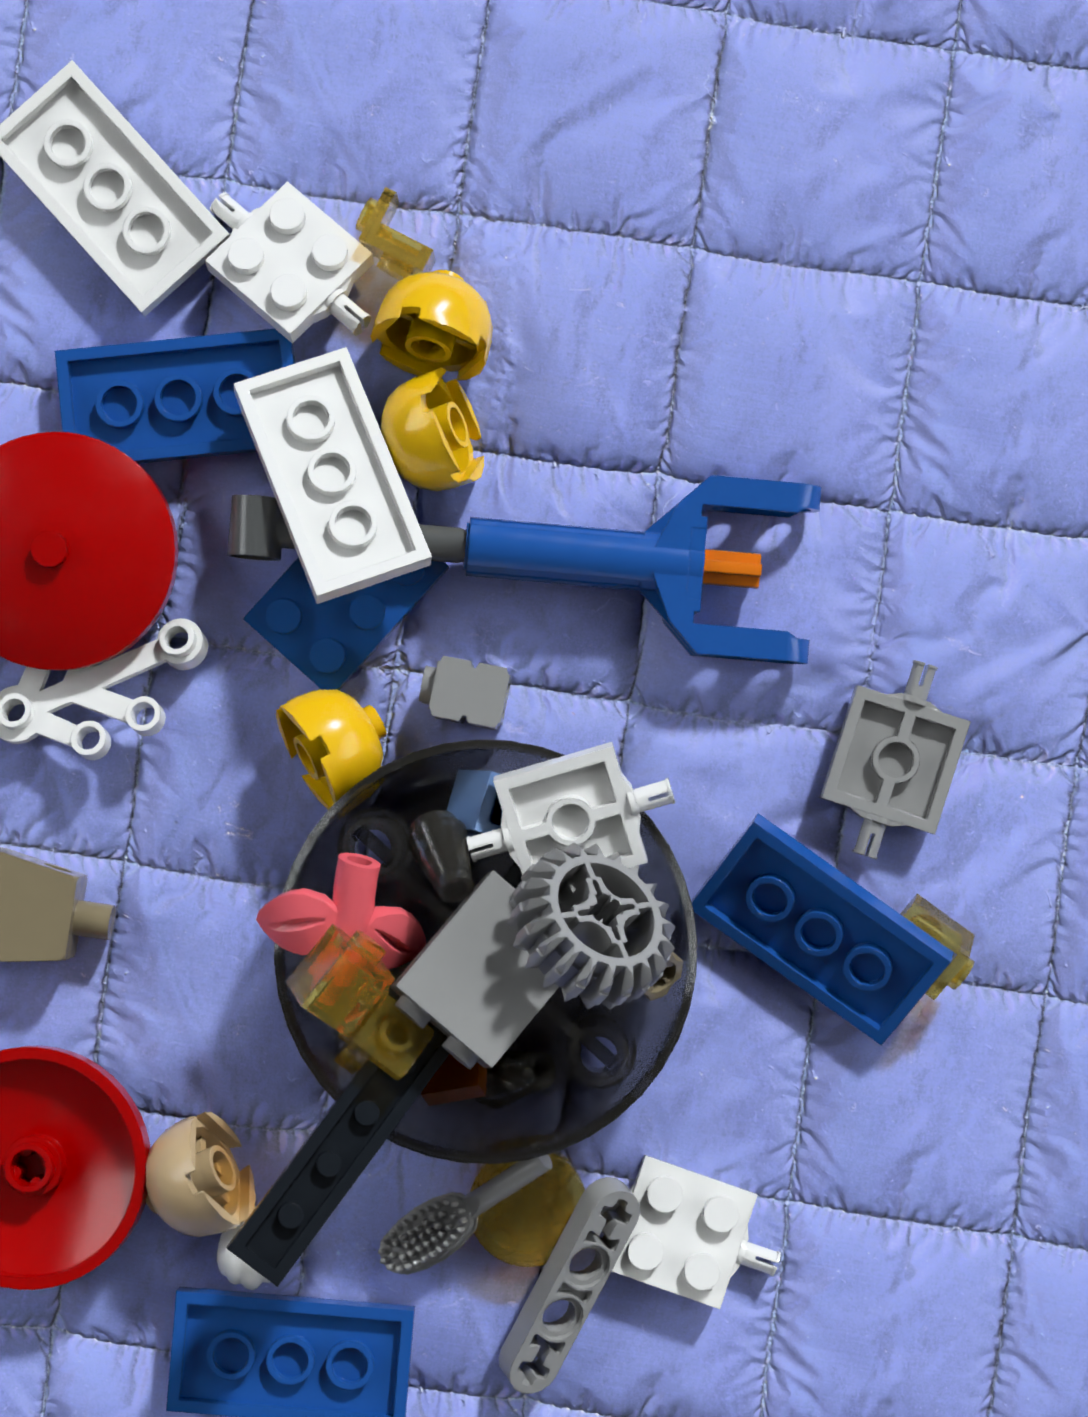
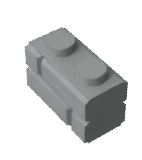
(464, 692)

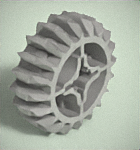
(606, 934)

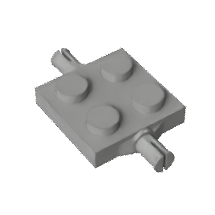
(895, 759)

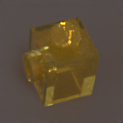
(342, 979)

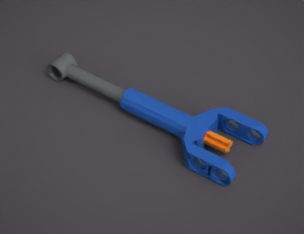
(662, 563)

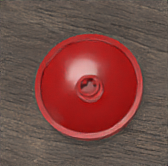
(80, 551)
(66, 1166)

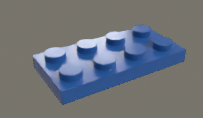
(167, 394)
(821, 929)
(288, 1356)

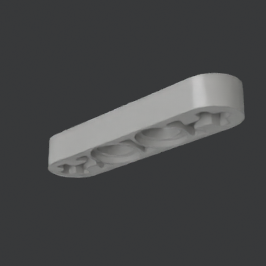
(577, 1287)

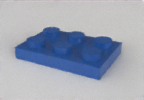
(340, 634)

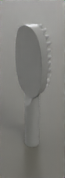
(447, 1221)

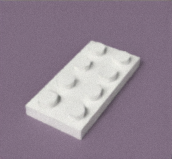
(109, 188)
(332, 475)

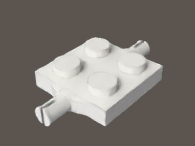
(290, 262)
(567, 802)
(690, 1233)

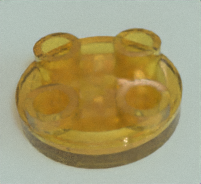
(531, 1220)

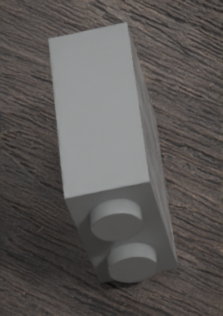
(474, 979)

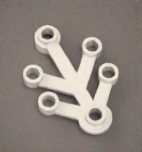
(88, 689)

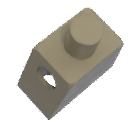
(46, 910)

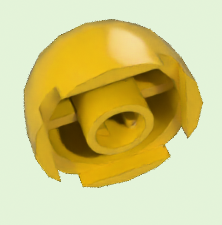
(434, 324)
(430, 432)
(333, 740)

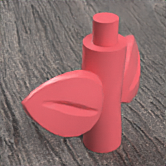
(303, 916)

